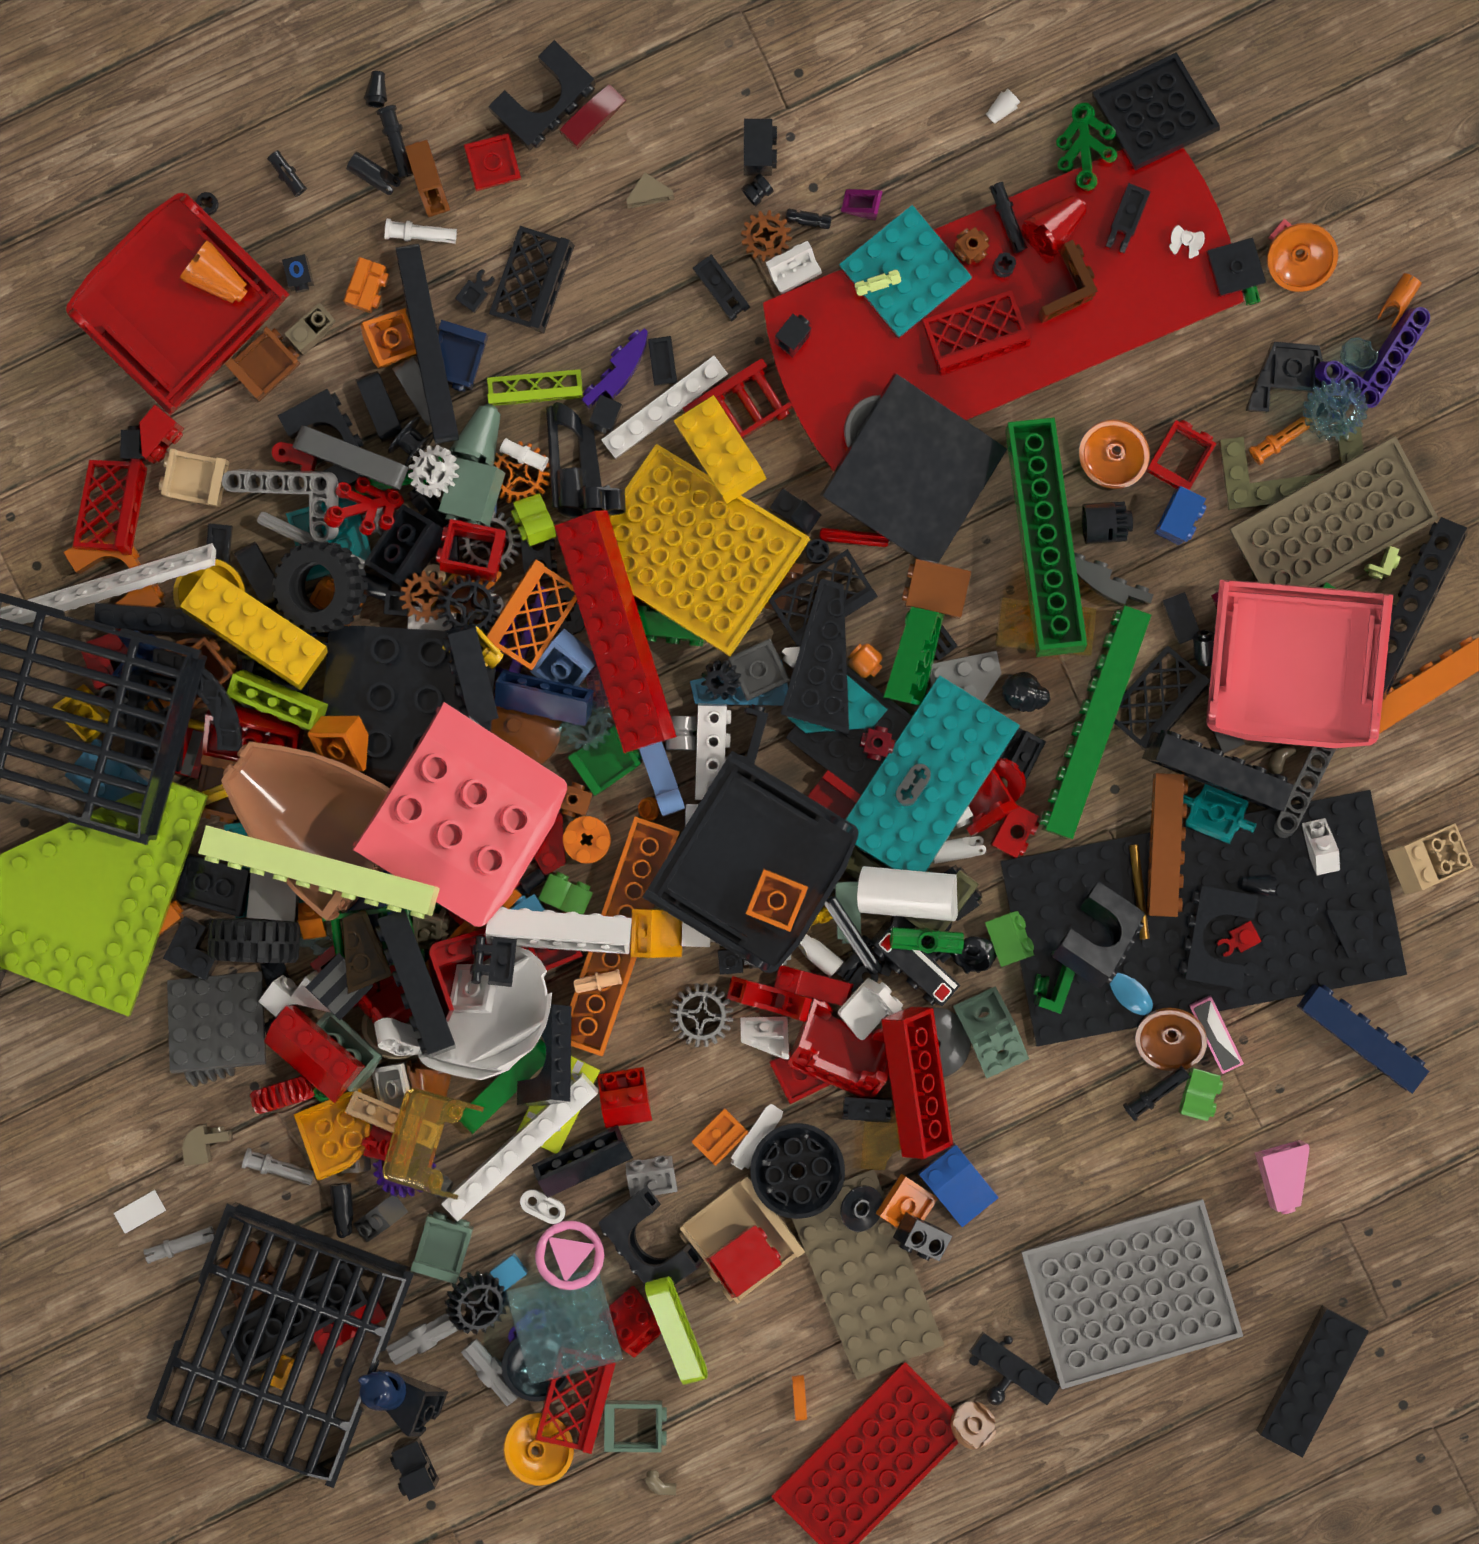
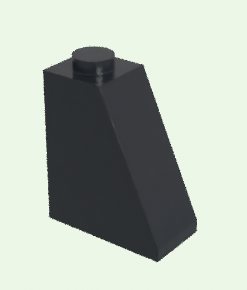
(419, 1406)

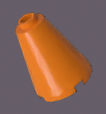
(214, 274)

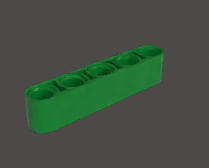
(503, 1087)

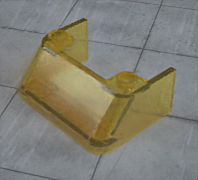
(417, 1139)

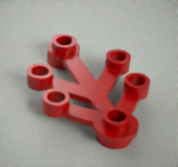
(388, 499)

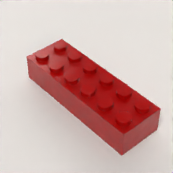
(917, 1082)

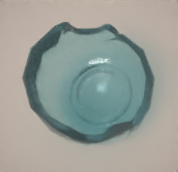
(1358, 355)

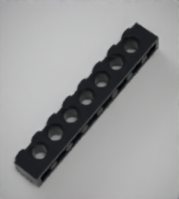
(1454, 536)

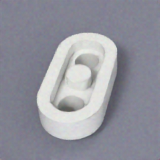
(542, 1207)

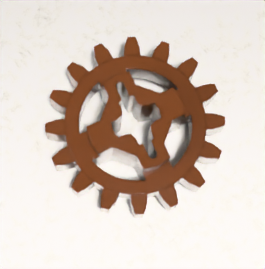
(776, 234)
(423, 586)

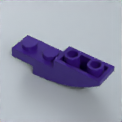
(626, 362)

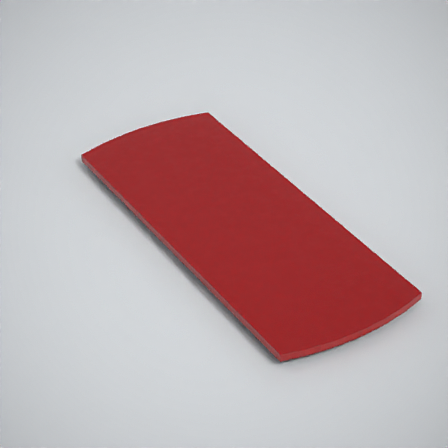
(1137, 302)

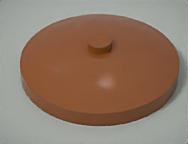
(528, 733)

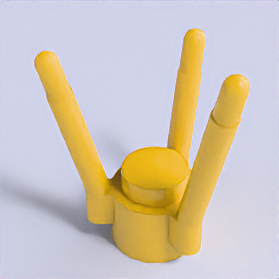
(490, 652)

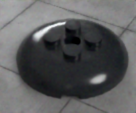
(821, 1175)

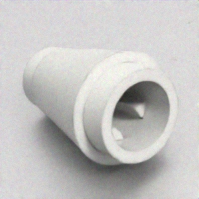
(1002, 106)

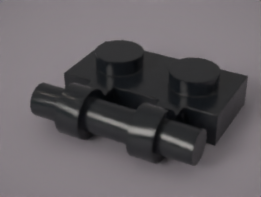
(501, 962)

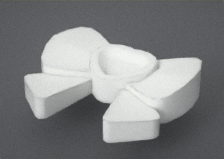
(1180, 236)

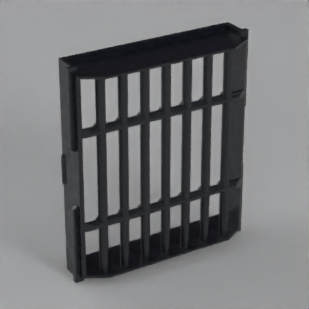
(168, 745)
(317, 1243)

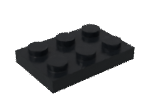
(213, 885)

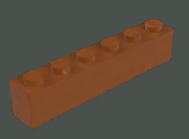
(1165, 845)

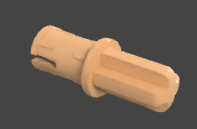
(597, 981)

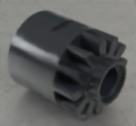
(1106, 522)

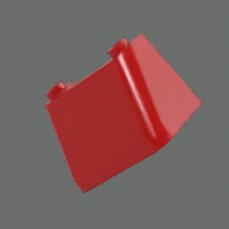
(836, 1056)

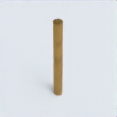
(1138, 888)

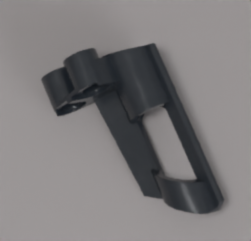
(578, 489)

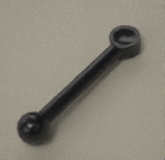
(1007, 1340)

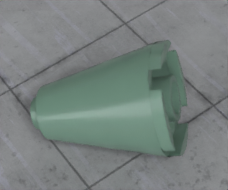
(479, 436)

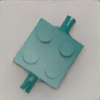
(1217, 814)

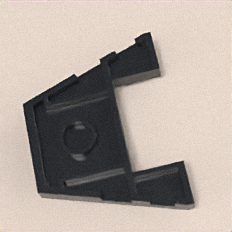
(1286, 368)

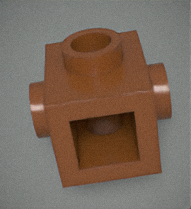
(969, 253)
(582, 804)

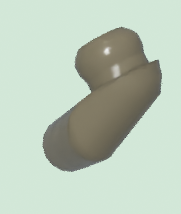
(658, 1486)

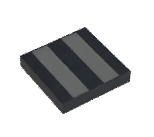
(331, 988)

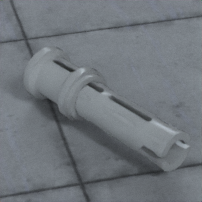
(267, 1164)

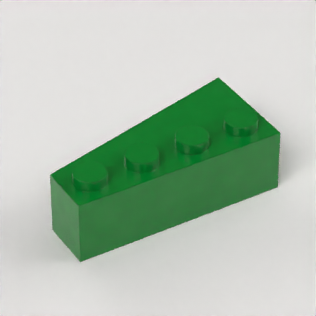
(660, 626)
(915, 656)

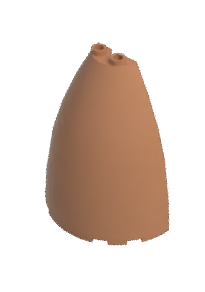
(306, 806)

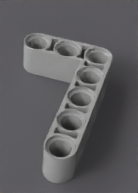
(291, 485)

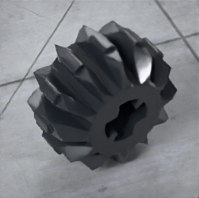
(727, 674)

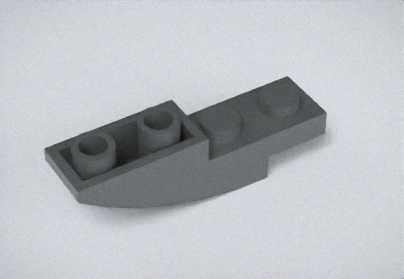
(1097, 576)

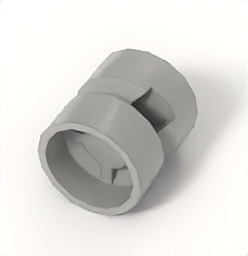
(684, 729)

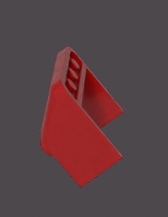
(443, 962)

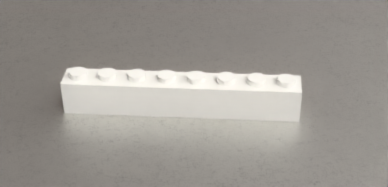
(518, 1148)

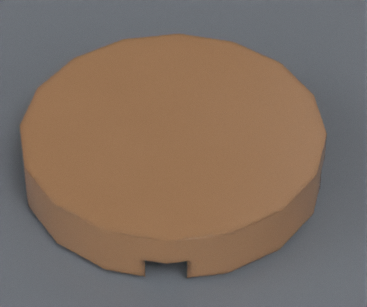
(973, 1425)

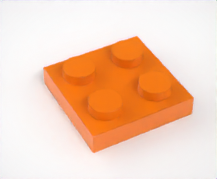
(906, 1197)

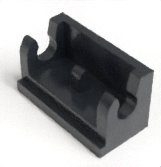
(867, 1108)

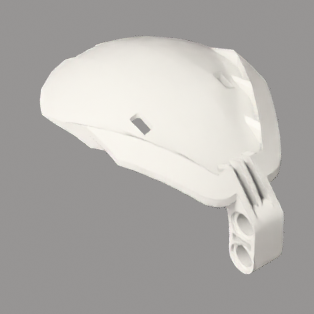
(484, 1041)

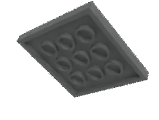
(216, 1022)

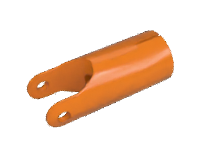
(1401, 295)

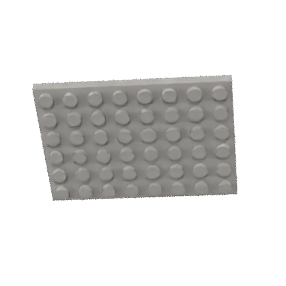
(1132, 1293)

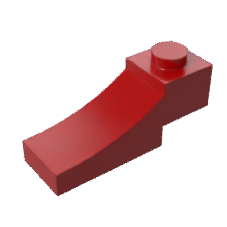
(813, 985)
(348, 1331)

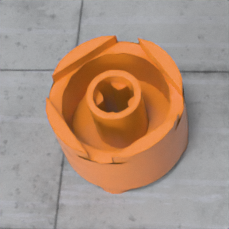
(590, 826)

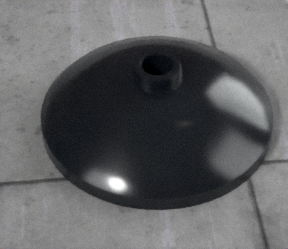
(516, 1376)

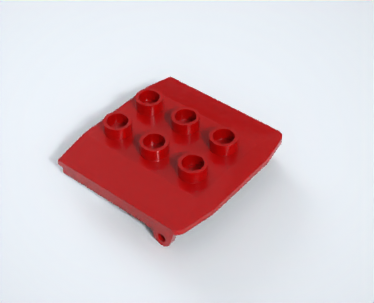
(156, 323)

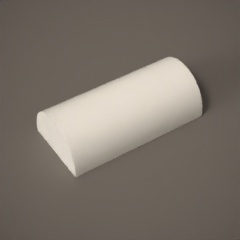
(907, 893)

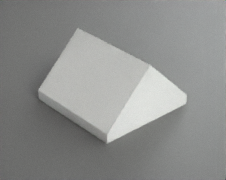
(391, 1083)

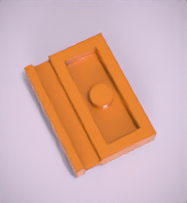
(720, 1136)

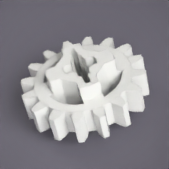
(435, 472)

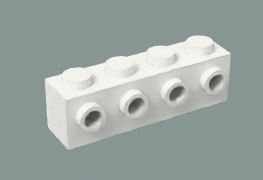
(710, 744)

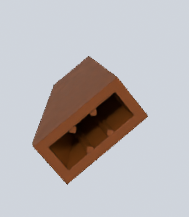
(427, 178)

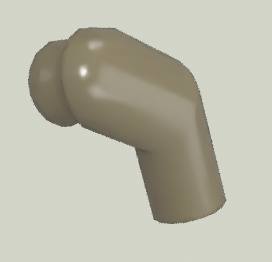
(1278, 758)

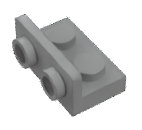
(654, 1173)

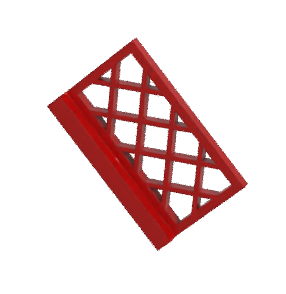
(988, 348)
(129, 503)
(592, 1414)

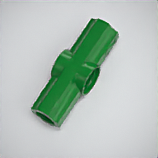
(941, 940)

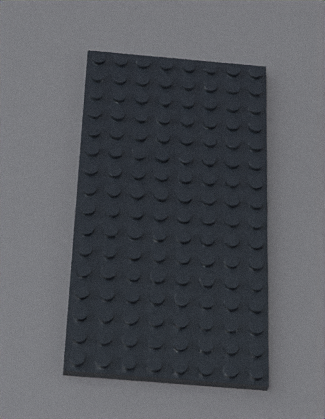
(1293, 925)

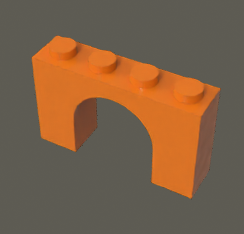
(85, 559)

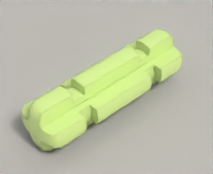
(877, 282)

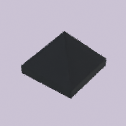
(272, 971)

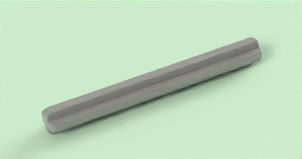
(291, 531)

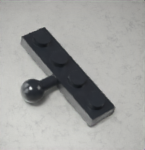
(1014, 1370)

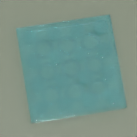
(563, 1328)

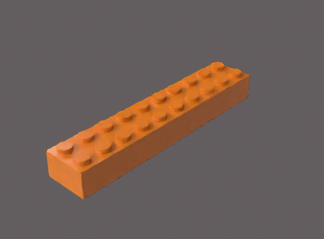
(642, 857)

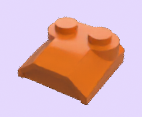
(389, 338)

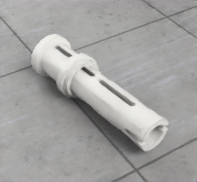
(410, 231)

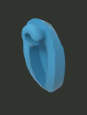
(1131, 994)

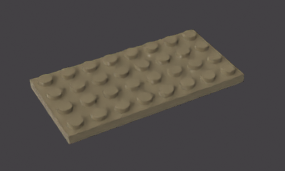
(1336, 519)
(868, 1287)

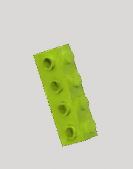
(276, 699)

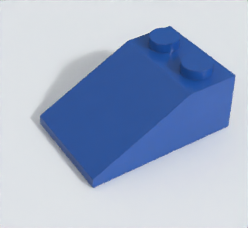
(958, 1184)

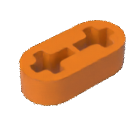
(799, 1398)

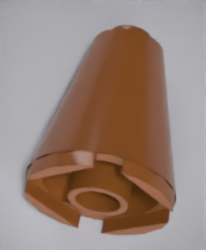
(427, 1079)

